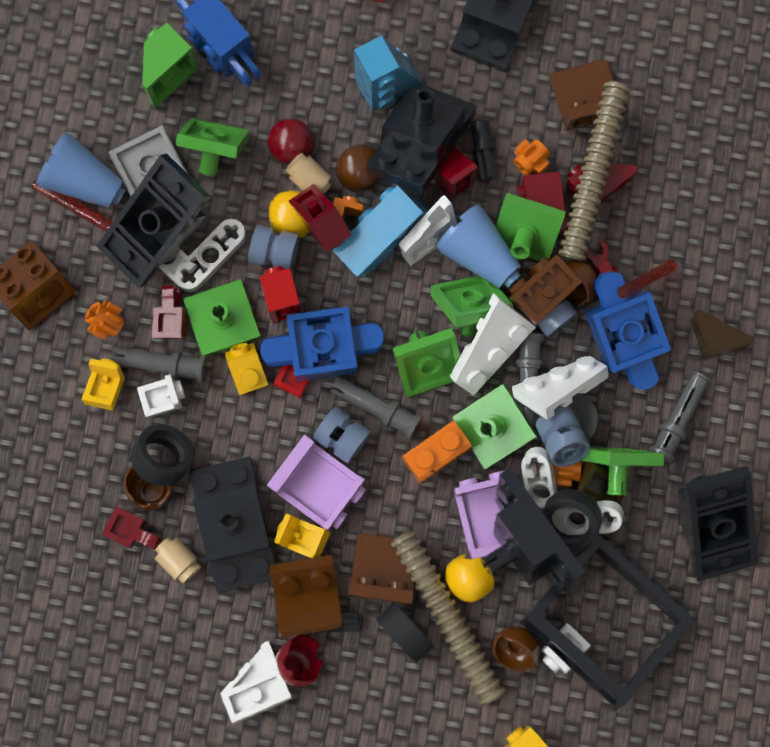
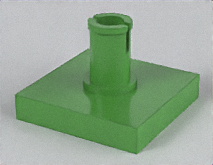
(213, 140)
(529, 227)
(466, 301)
(221, 318)
(426, 361)
(495, 426)
(619, 460)

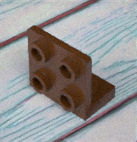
(579, 92)
(32, 285)
(547, 286)
(379, 572)
(306, 596)

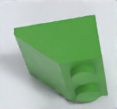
(166, 63)

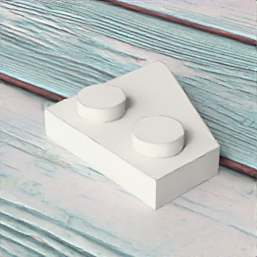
(428, 231)
(255, 687)

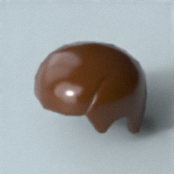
(352, 168)
(586, 290)
(144, 494)
(516, 649)

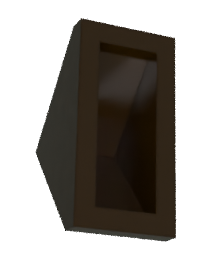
(717, 337)
(595, 483)

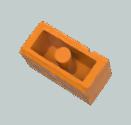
(436, 452)

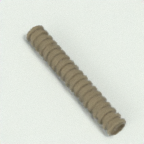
(594, 170)
(448, 617)

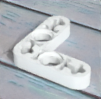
(185, 263)
(561, 516)

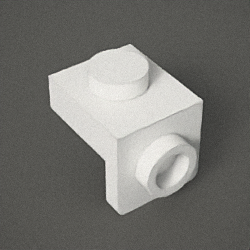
(161, 396)
(553, 660)

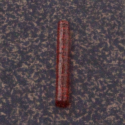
(75, 207)
(646, 279)

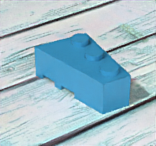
(384, 73)
(381, 230)

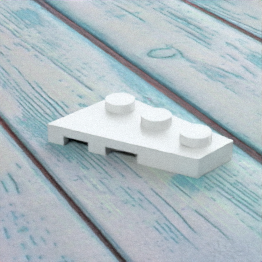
(495, 341)
(559, 385)

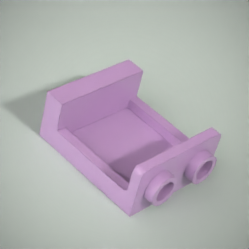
(317, 484)
(478, 514)

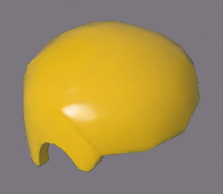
(284, 217)
(468, 579)

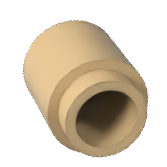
(306, 171)
(177, 559)

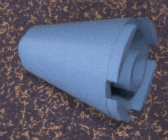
(80, 174)
(480, 249)

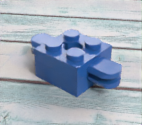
(220, 37)
(627, 331)
(322, 344)

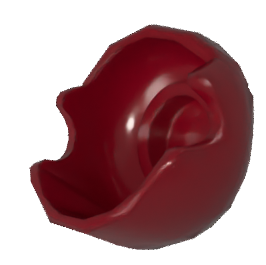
(289, 139)
(299, 661)

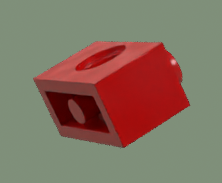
(280, 293)

